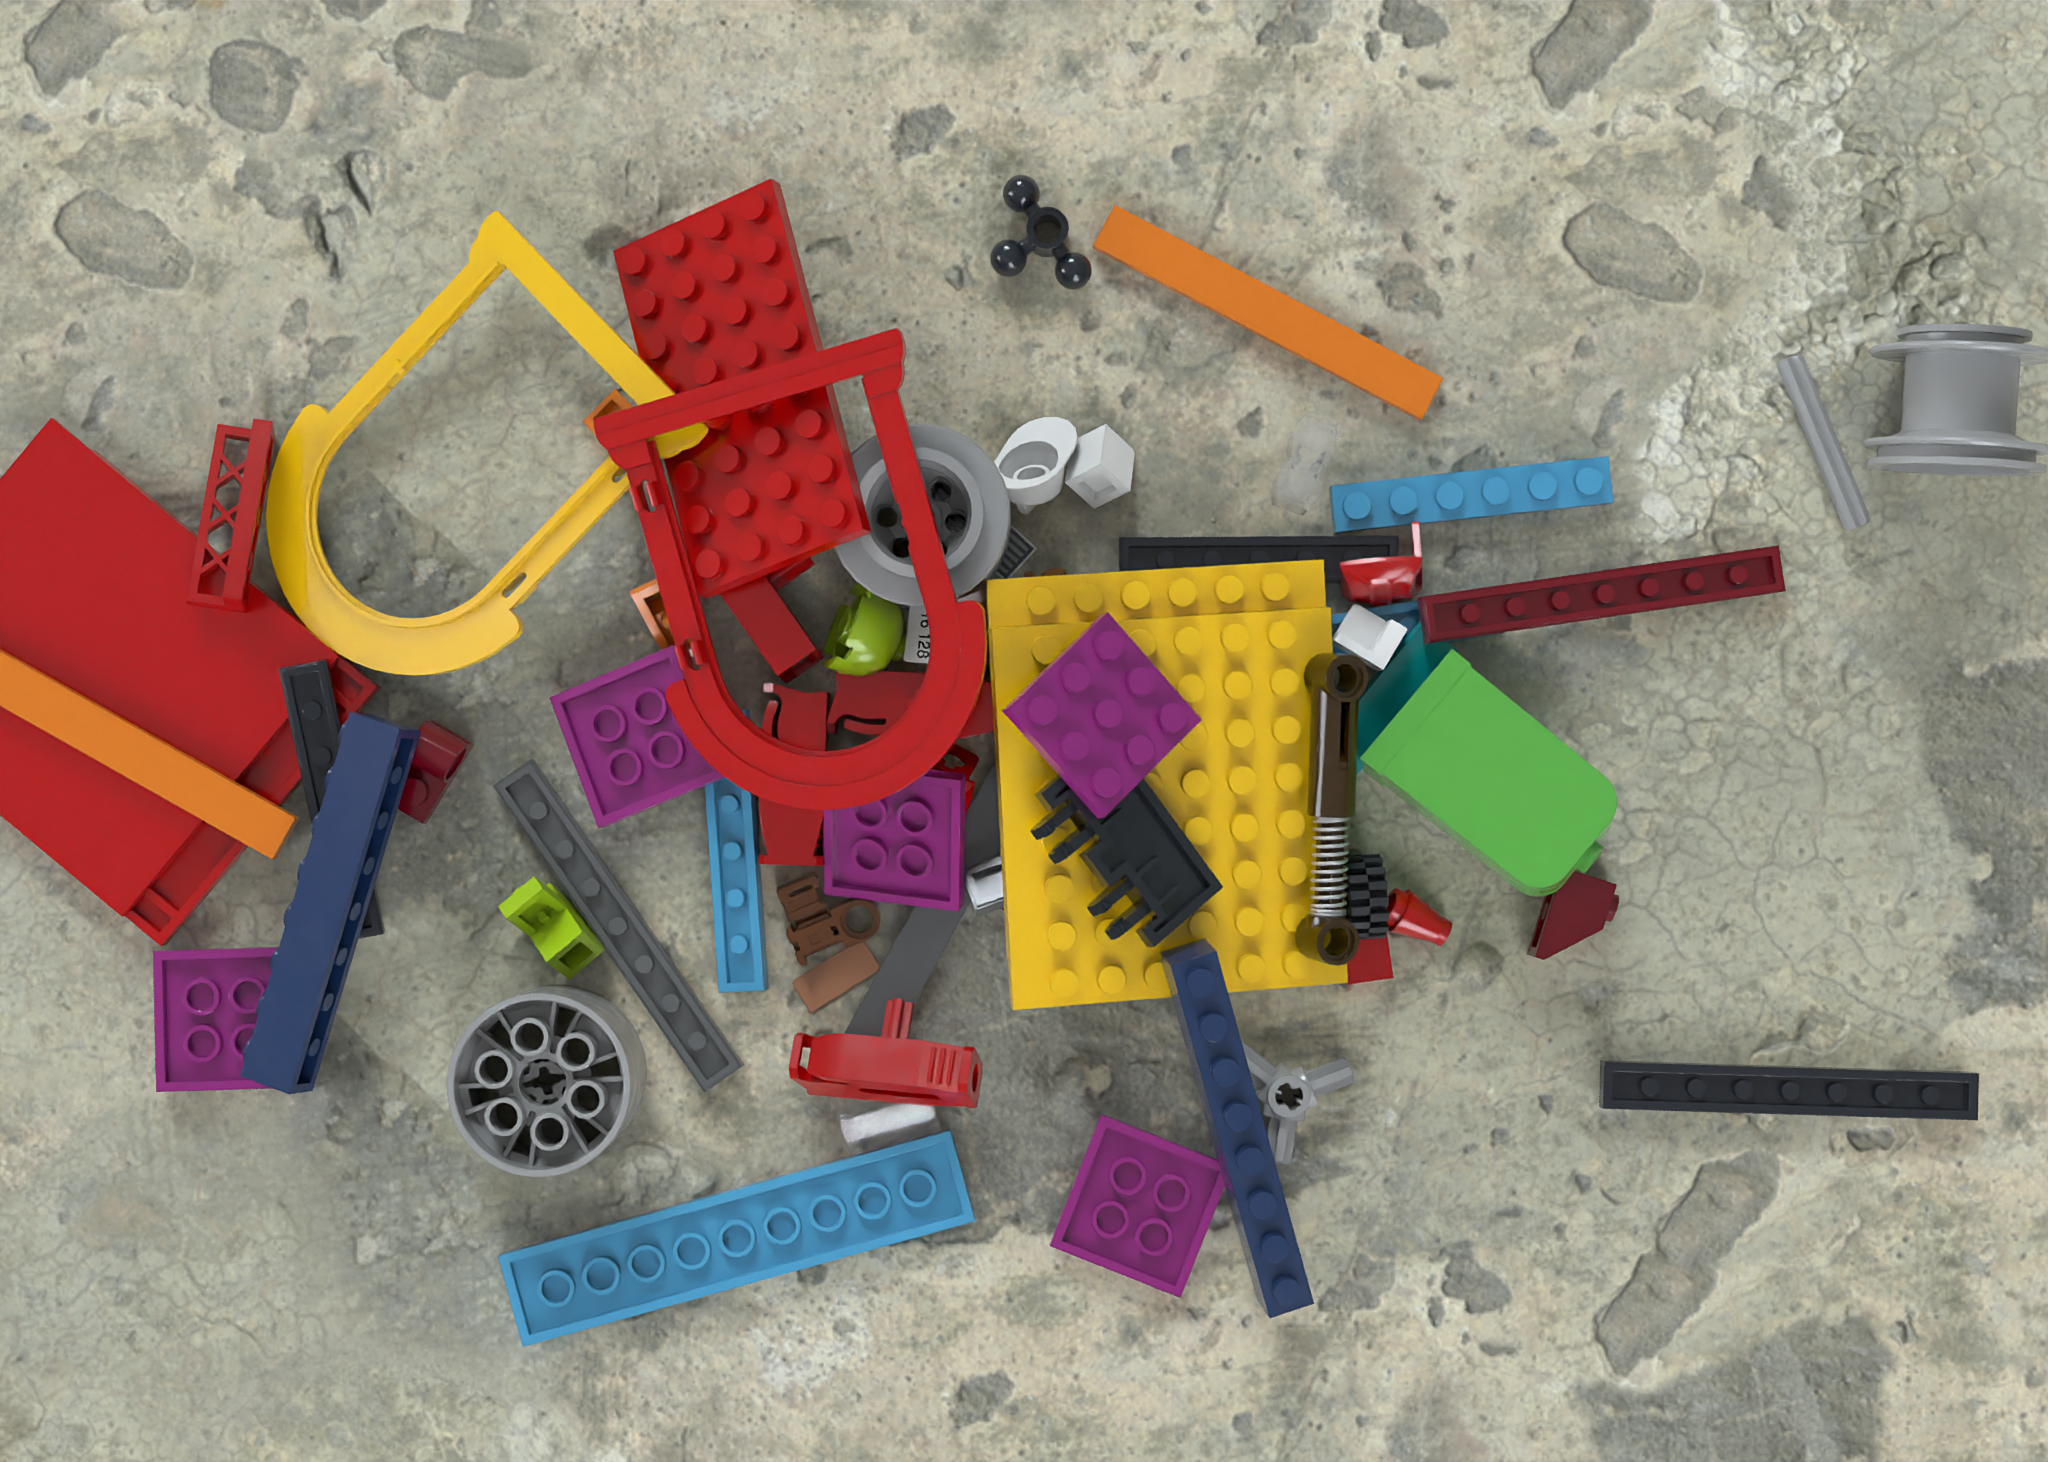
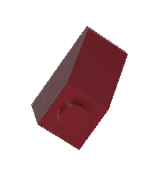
(1573, 914)

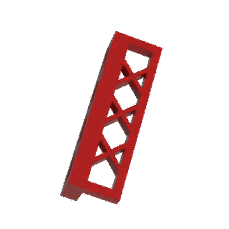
(247, 514)

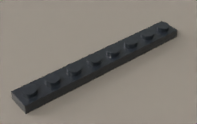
(1789, 1090)

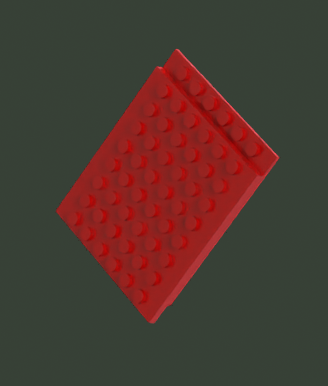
(100, 605)

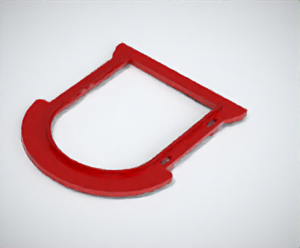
(701, 699)

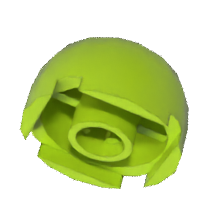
(865, 635)

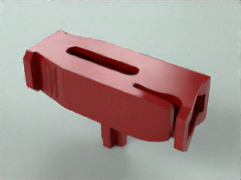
(773, 623)
(888, 697)
(791, 832)
(889, 1065)

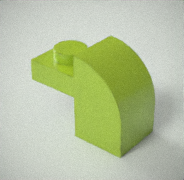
(553, 926)

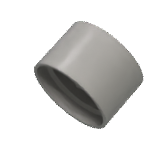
(607, 1035)

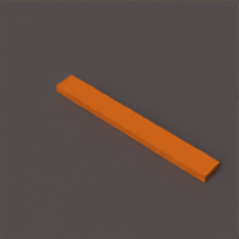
(1267, 313)
(143, 757)

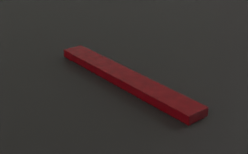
(1600, 594)

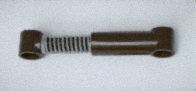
(1331, 802)

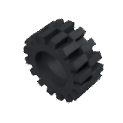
(1367, 895)

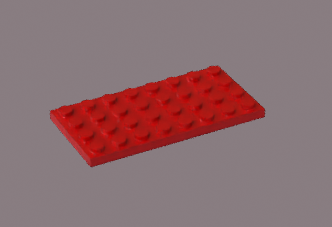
(713, 304)

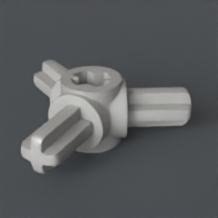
(1310, 1085)

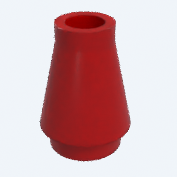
(1415, 918)

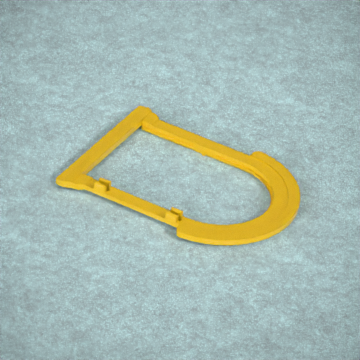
(487, 620)

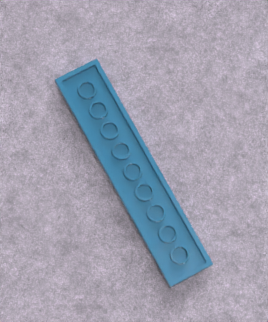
(736, 1237)

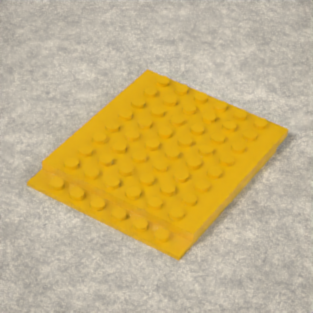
(1234, 784)

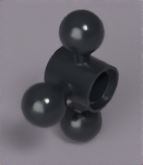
(1010, 257)

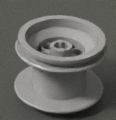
(1959, 402)
(976, 494)

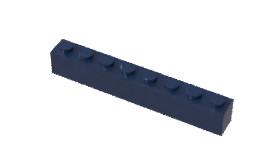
(329, 903)
(1236, 1127)

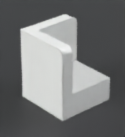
(1100, 466)
(1368, 637)

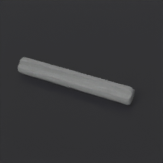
(1823, 442)

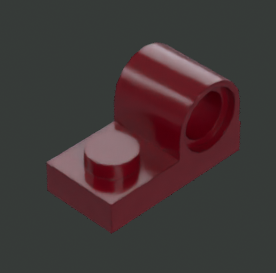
(432, 770)

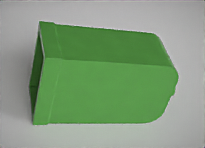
(1494, 779)

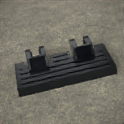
(1133, 854)

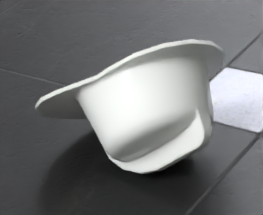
(1035, 461)

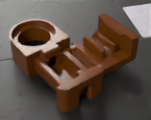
(815, 923)

